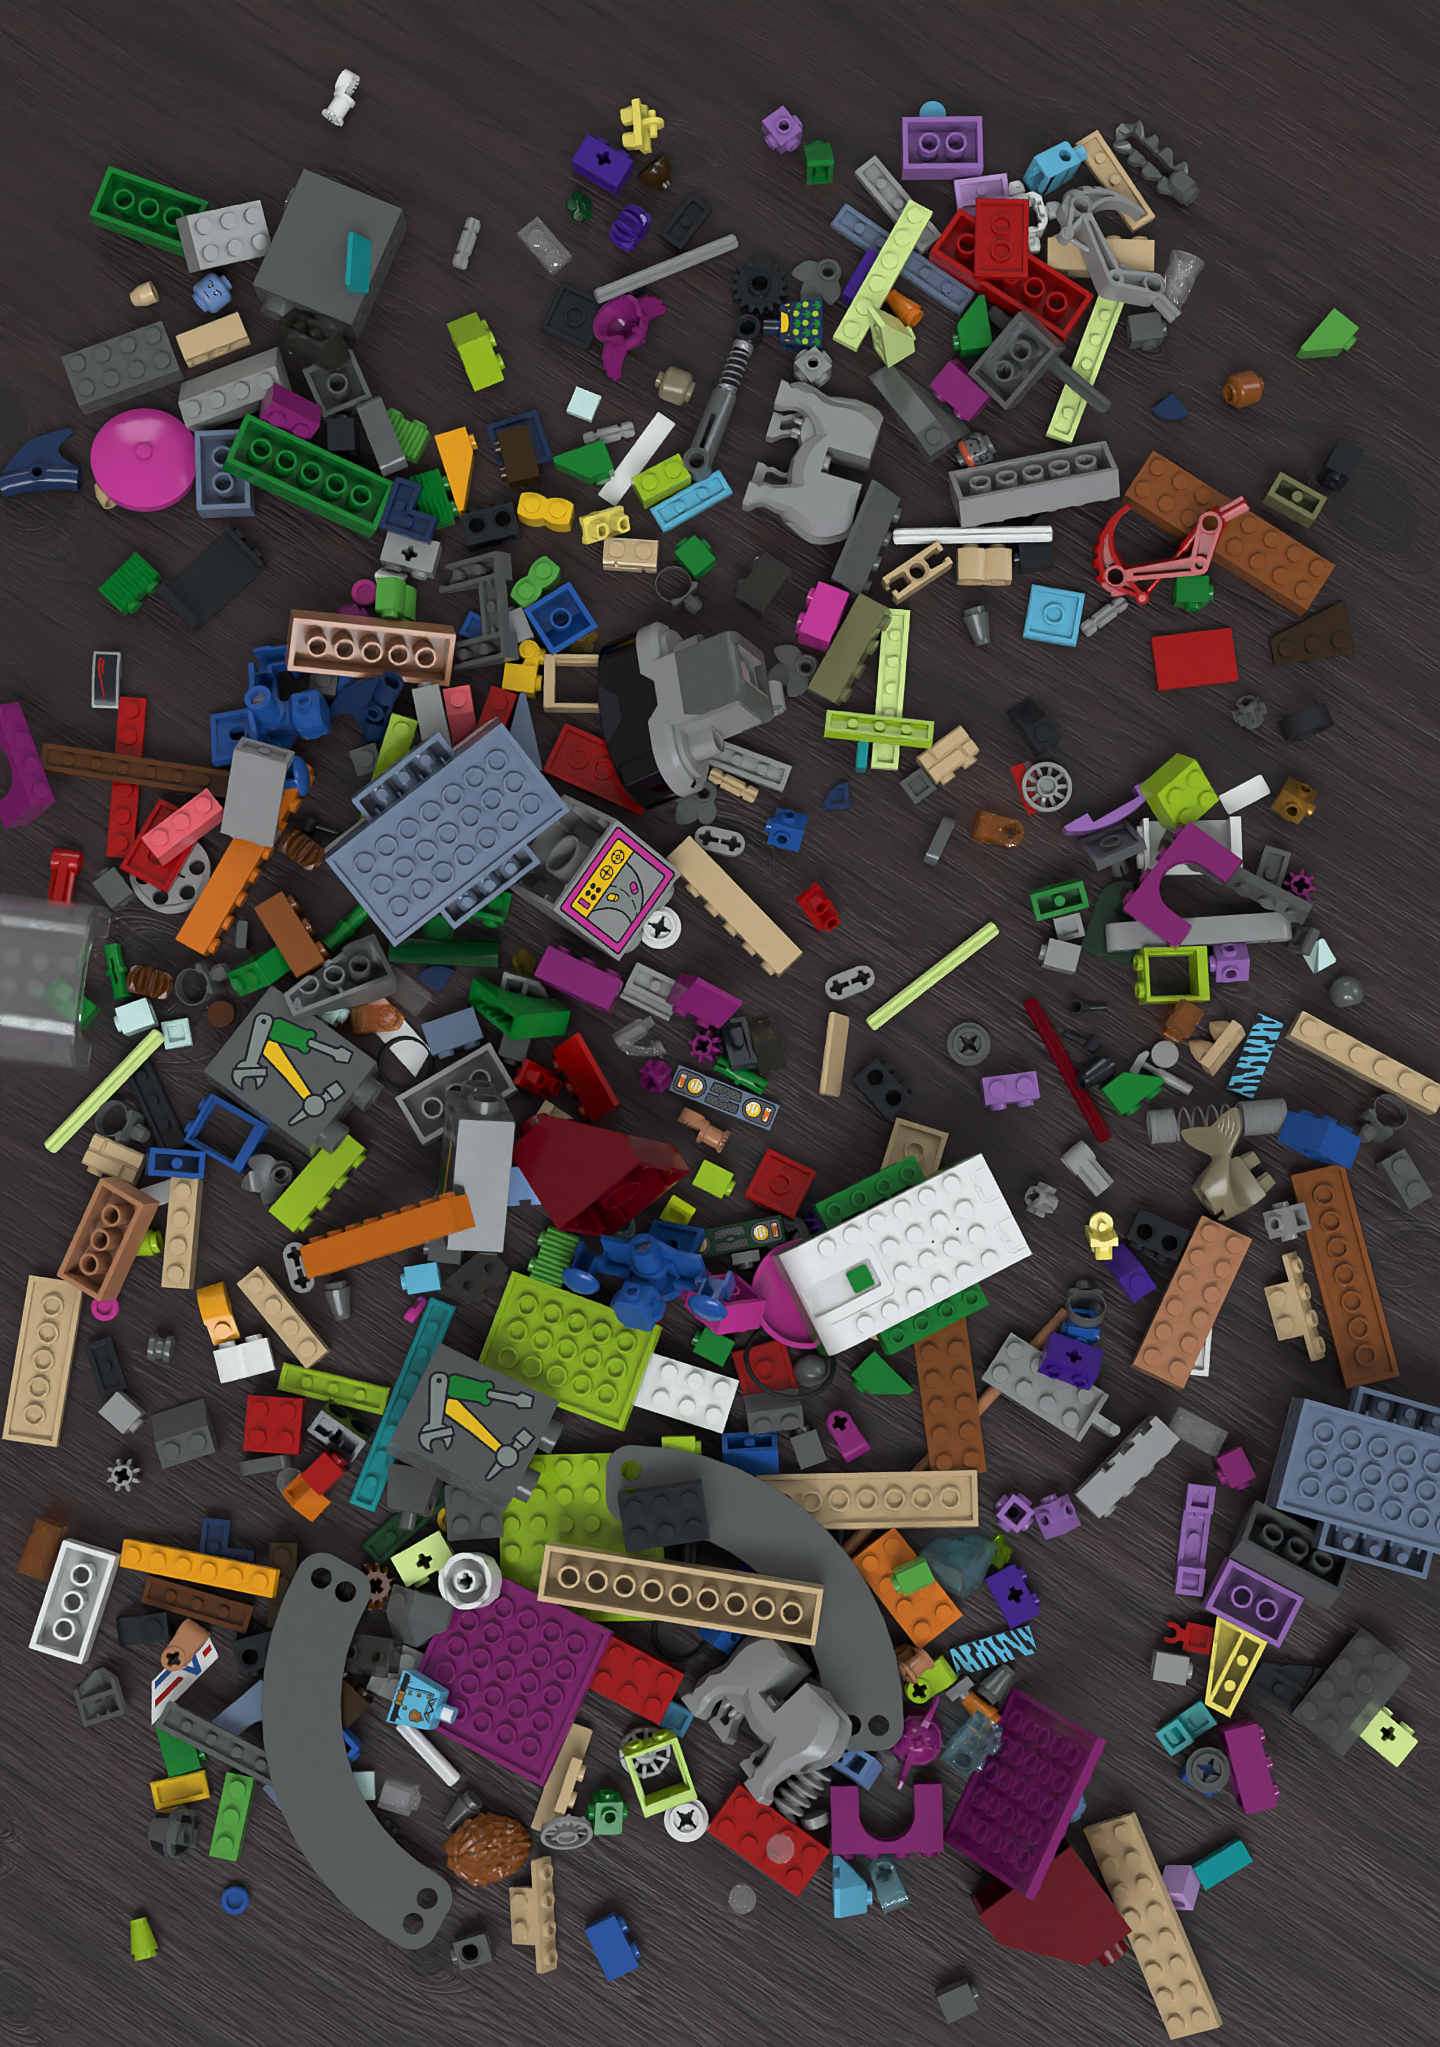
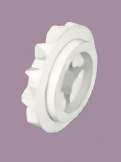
(666, 938)
(687, 1832)

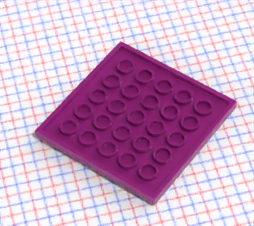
(515, 1677)
(1024, 1793)

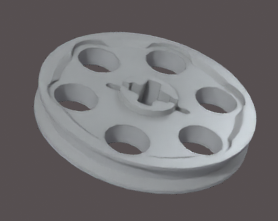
(175, 903)

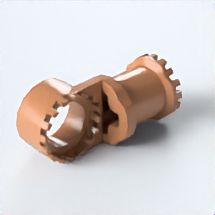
(708, 1134)

